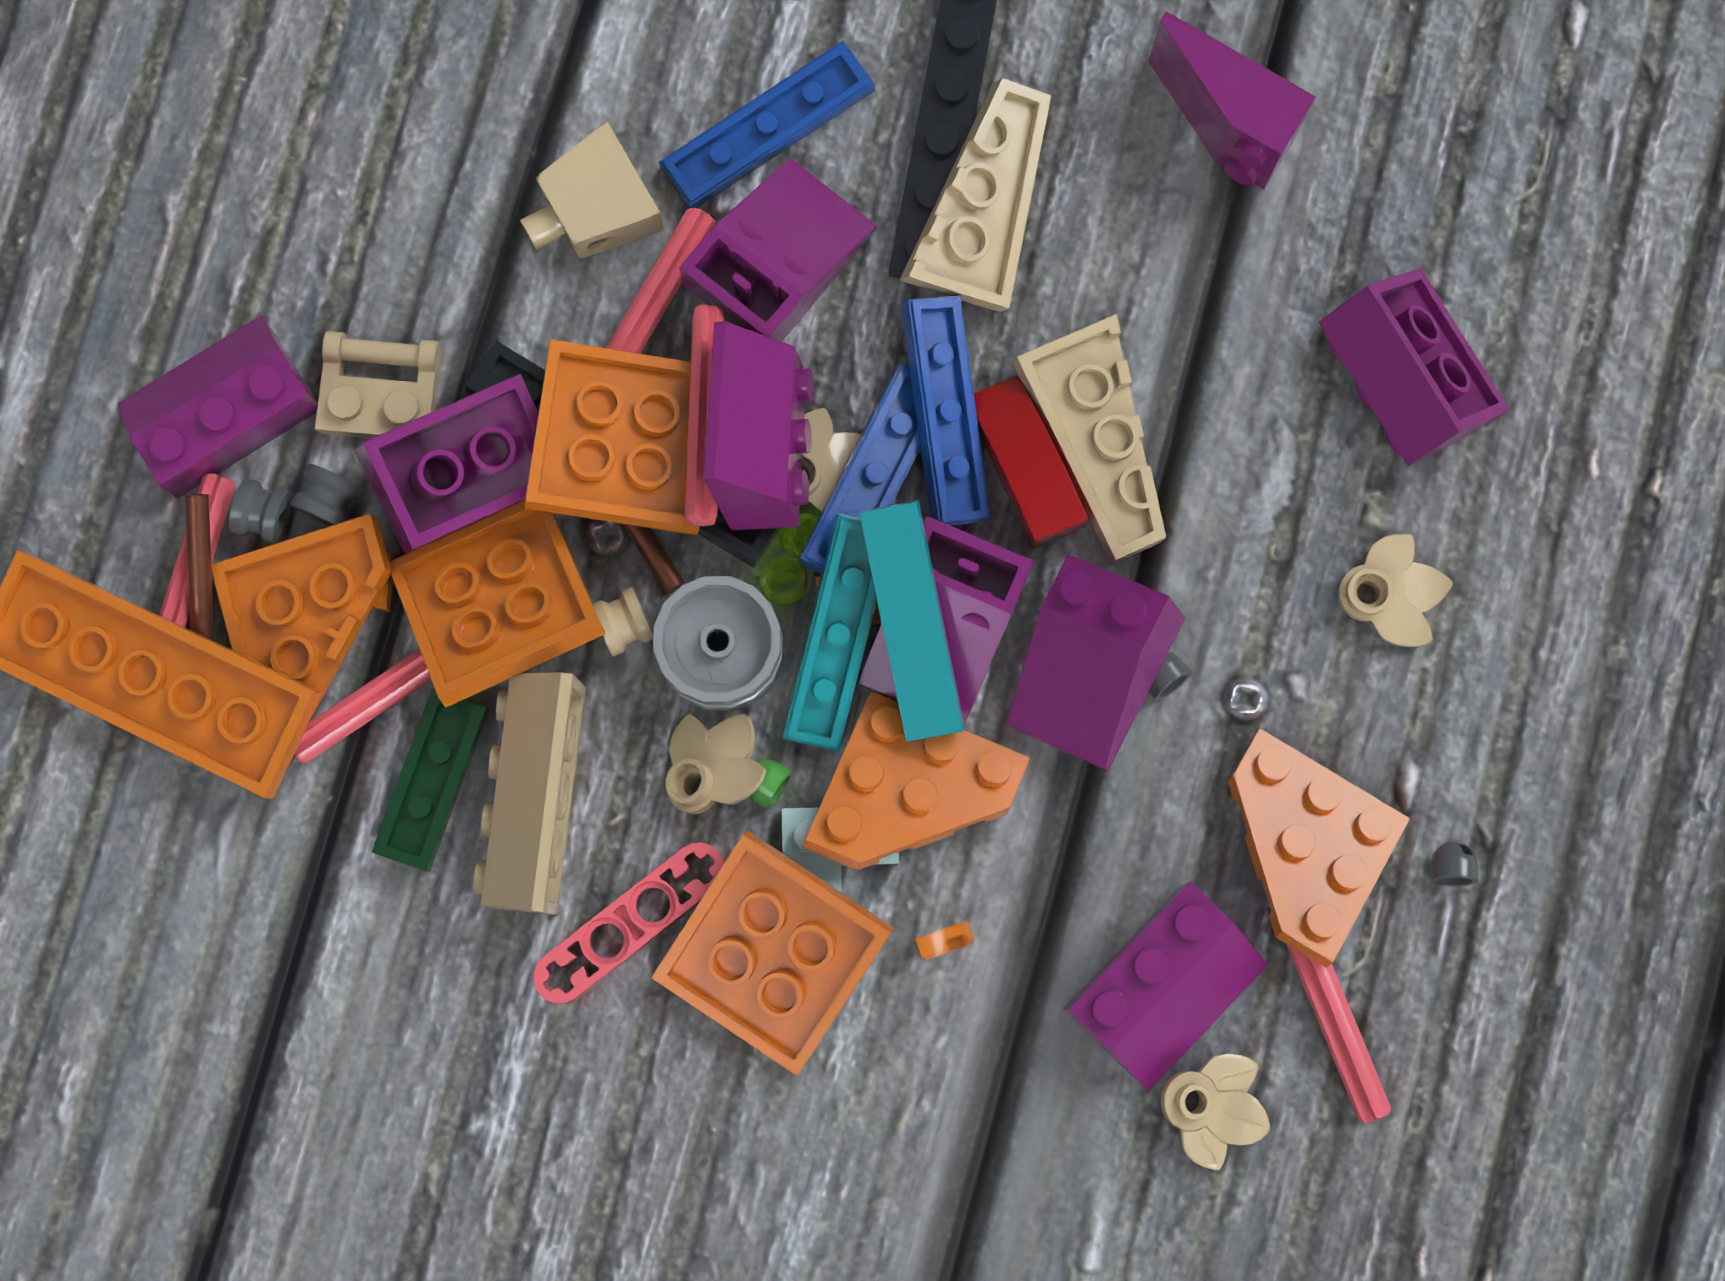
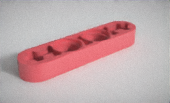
(625, 916)

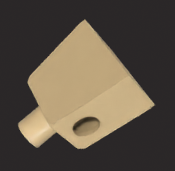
(593, 198)

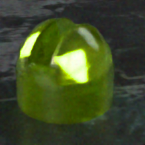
(786, 540)
(780, 573)

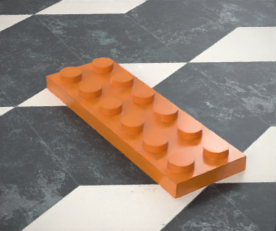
(151, 675)

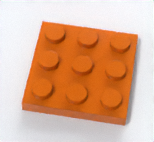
(612, 438)
(494, 600)
(772, 952)

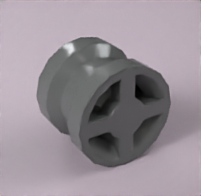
(324, 495)
(261, 511)

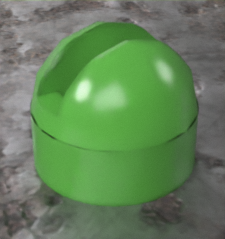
(773, 784)

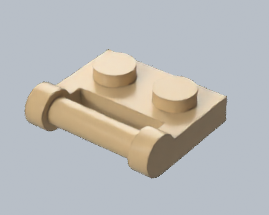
(372, 405)

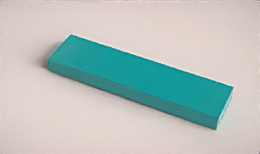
(912, 620)
(833, 641)

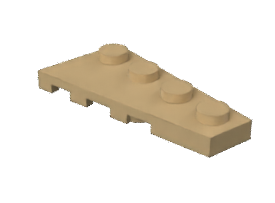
(983, 209)
(1091, 418)

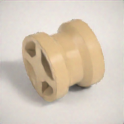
(623, 621)

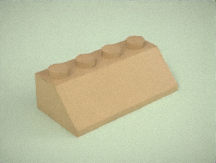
(532, 793)

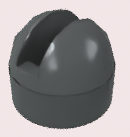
(1170, 677)
(1453, 866)

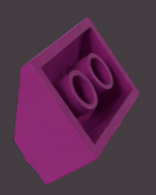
(1412, 365)
(217, 407)
(757, 429)
(1167, 985)

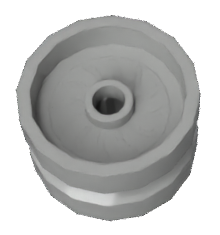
(710, 609)

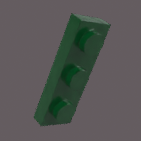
(430, 782)

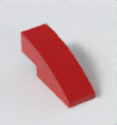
(1028, 463)

